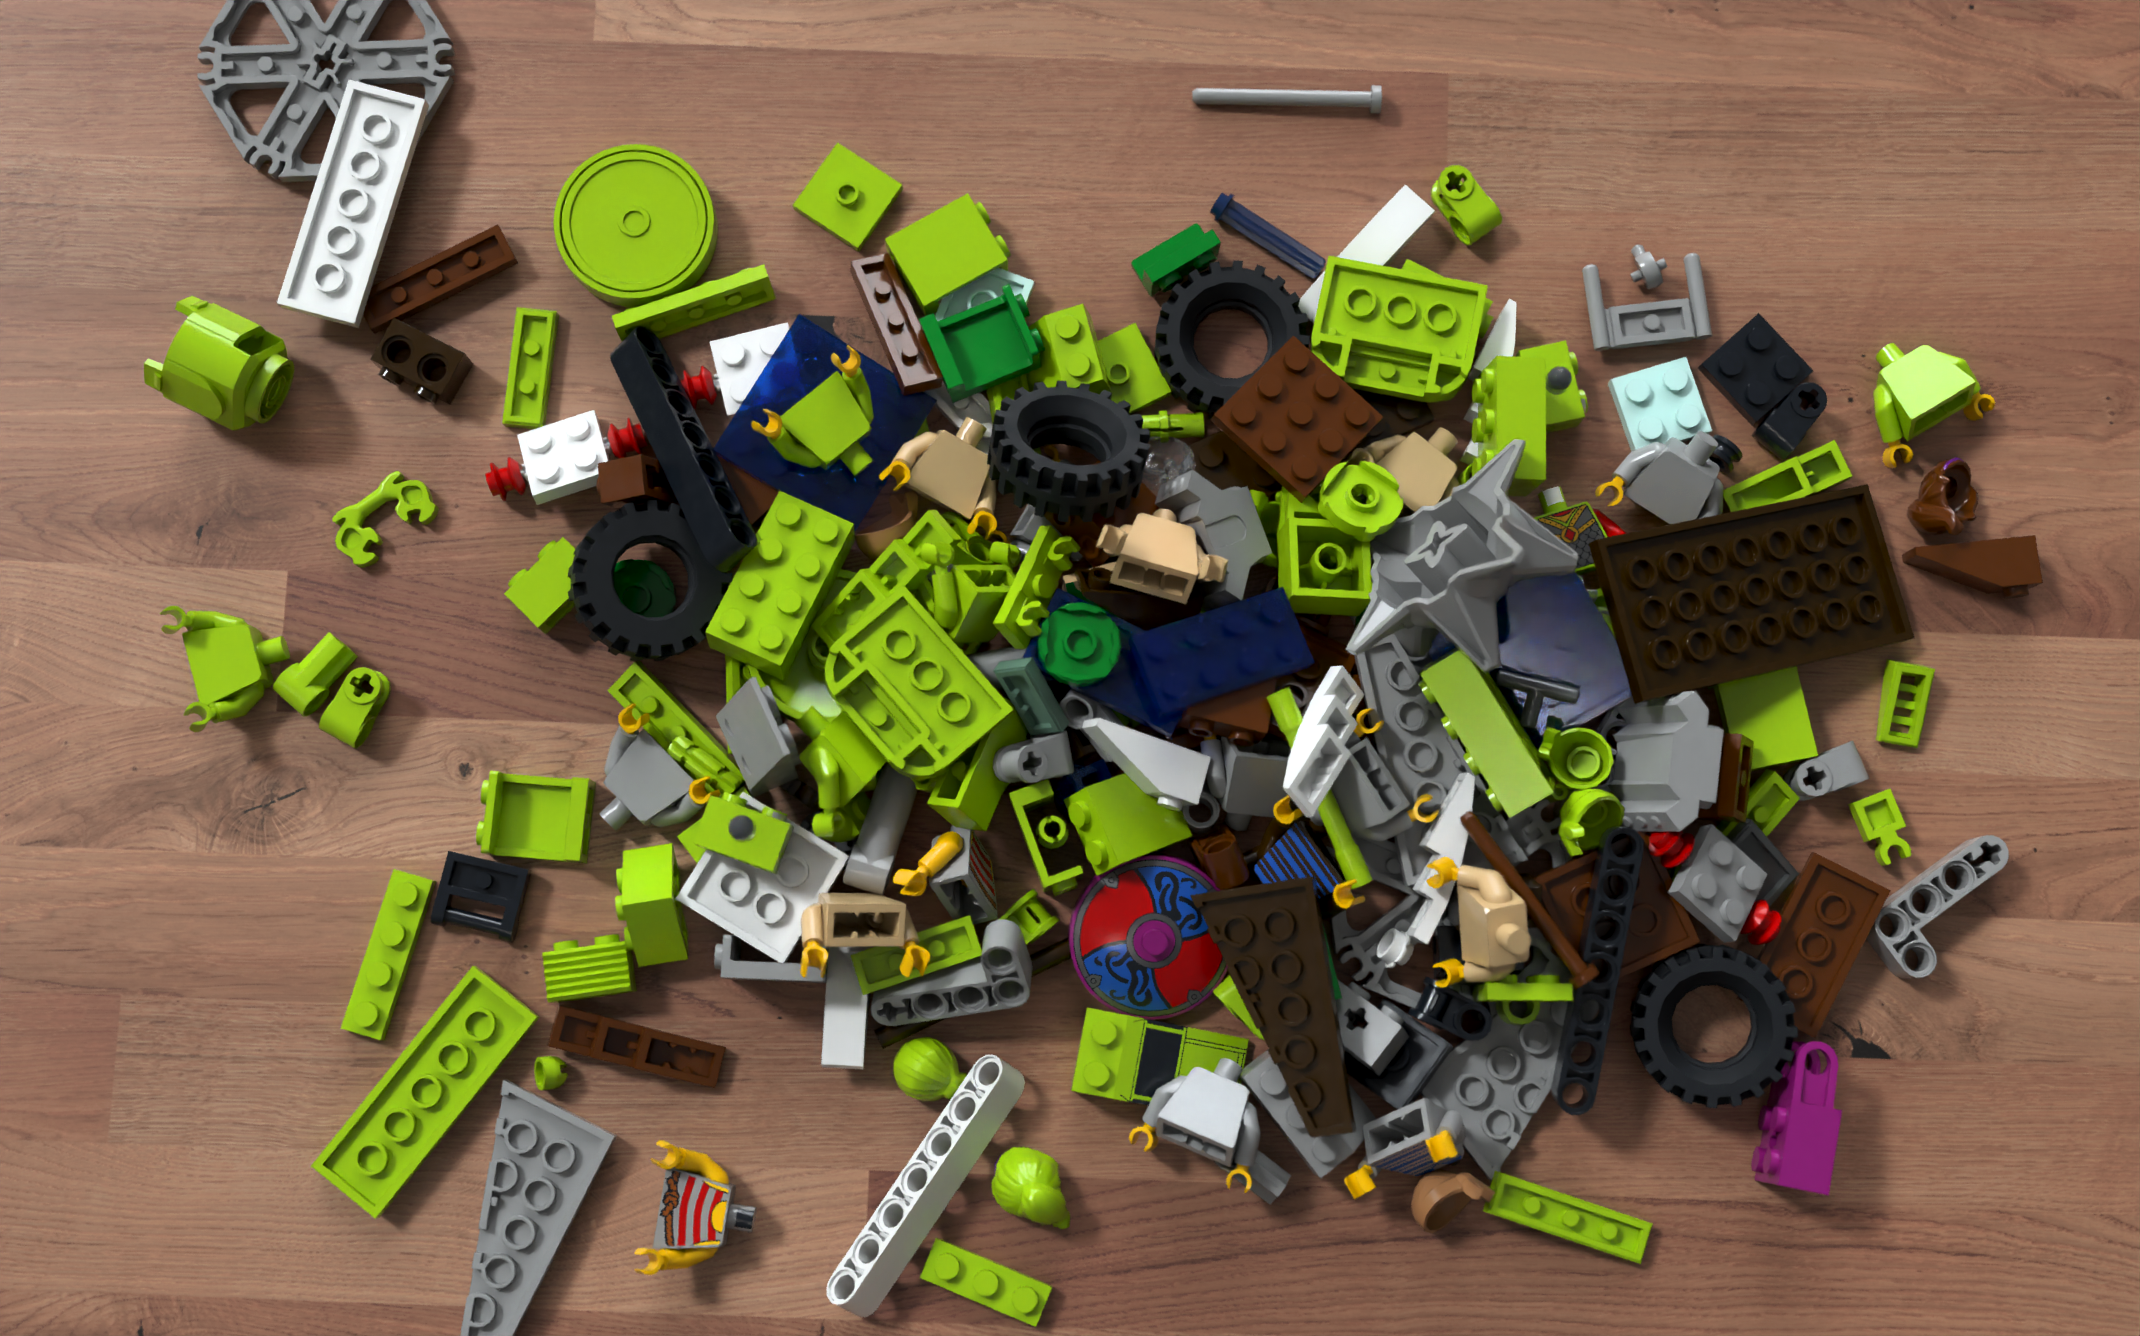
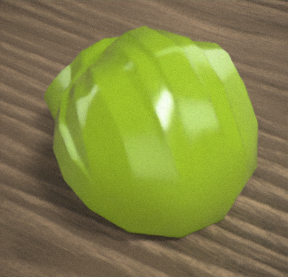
(1576, 757)
(1586, 817)
(927, 1070)

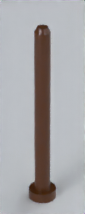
(1580, 971)

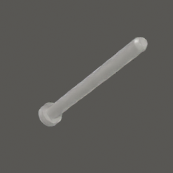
(1276, 97)

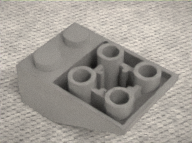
(759, 738)

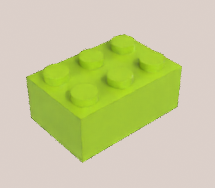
(1511, 408)

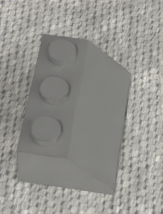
(1319, 1153)

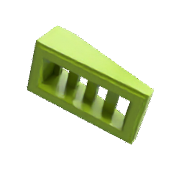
(1889, 700)

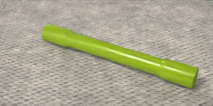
(1346, 850)

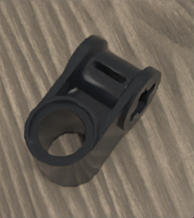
(1789, 423)
(1448, 1010)

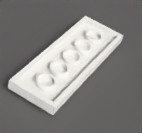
(353, 203)

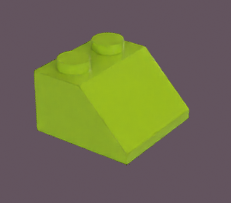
(1070, 351)

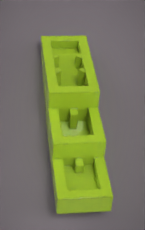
(895, 567)

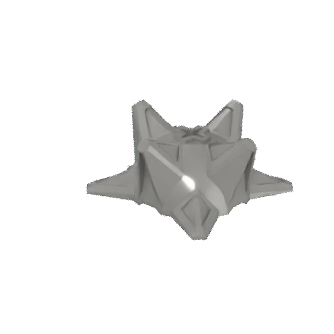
(1455, 563)

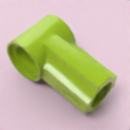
(307, 682)

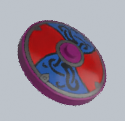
(1144, 940)

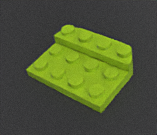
(1397, 329)
(911, 688)

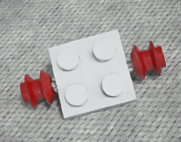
(738, 365)
(564, 457)

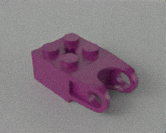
(1800, 1123)

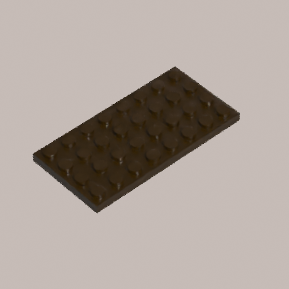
(1750, 592)

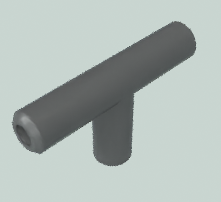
(1535, 690)

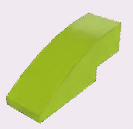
(1791, 479)

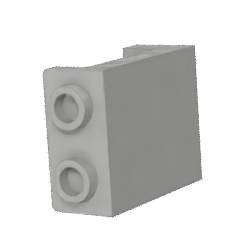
(728, 961)

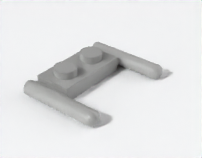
(1652, 321)

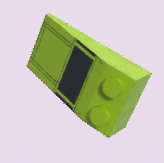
(1134, 1056)

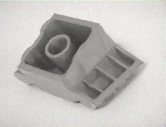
(1223, 526)
(1666, 762)

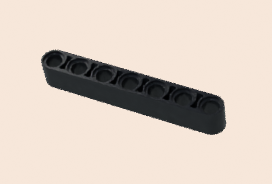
(683, 449)
(1604, 989)

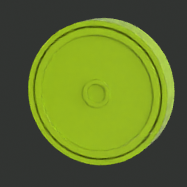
(635, 224)

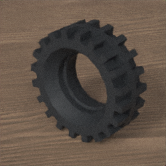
(1208, 293)
(1072, 419)
(600, 605)
(1713, 1082)

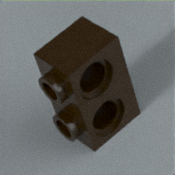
(425, 356)

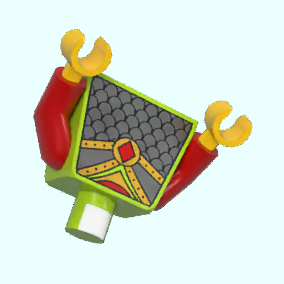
(1575, 525)

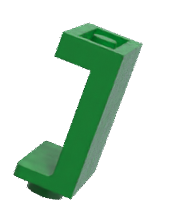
(984, 345)

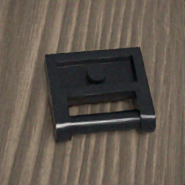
(483, 882)

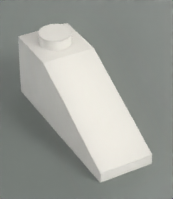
(1154, 765)

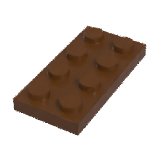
(1821, 936)

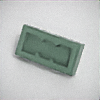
(1031, 696)

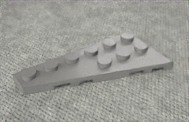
(1421, 755)
(1503, 1077)
(531, 1196)

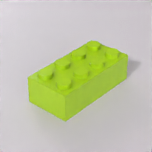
(781, 585)
(1489, 731)

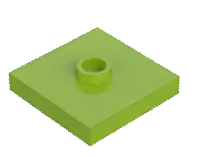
(848, 197)
(1132, 369)

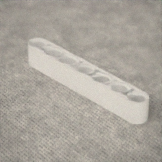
(925, 1186)

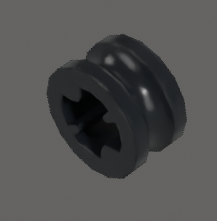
(1725, 454)

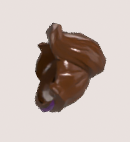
(1944, 499)

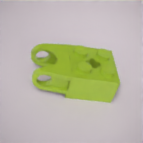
(1319, 563)

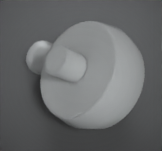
(1647, 268)

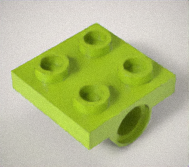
(1535, 990)

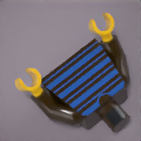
(1297, 852)

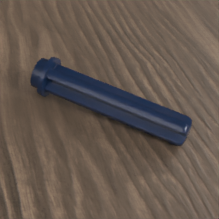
(1267, 235)

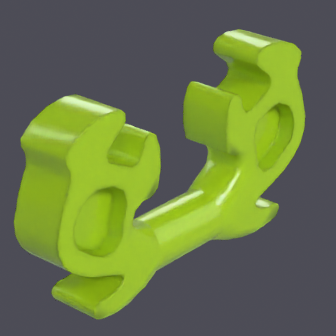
(412, 498)

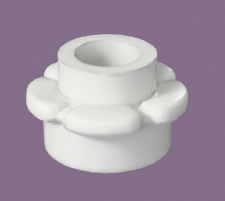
(1395, 948)

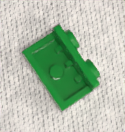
(1176, 258)

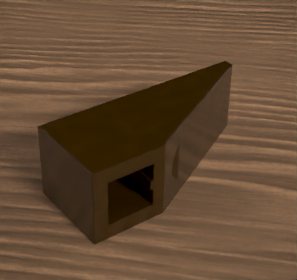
(1132, 605)

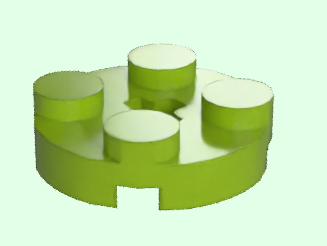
(1352, 517)

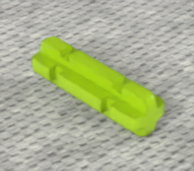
(704, 765)

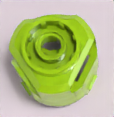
(223, 367)

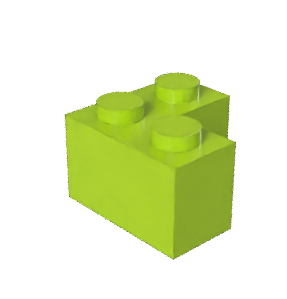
(649, 905)

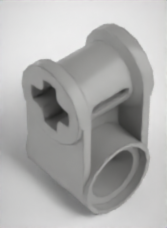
(1034, 759)
(1828, 772)

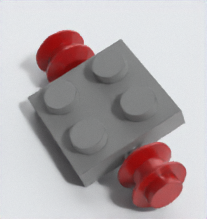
(1717, 884)

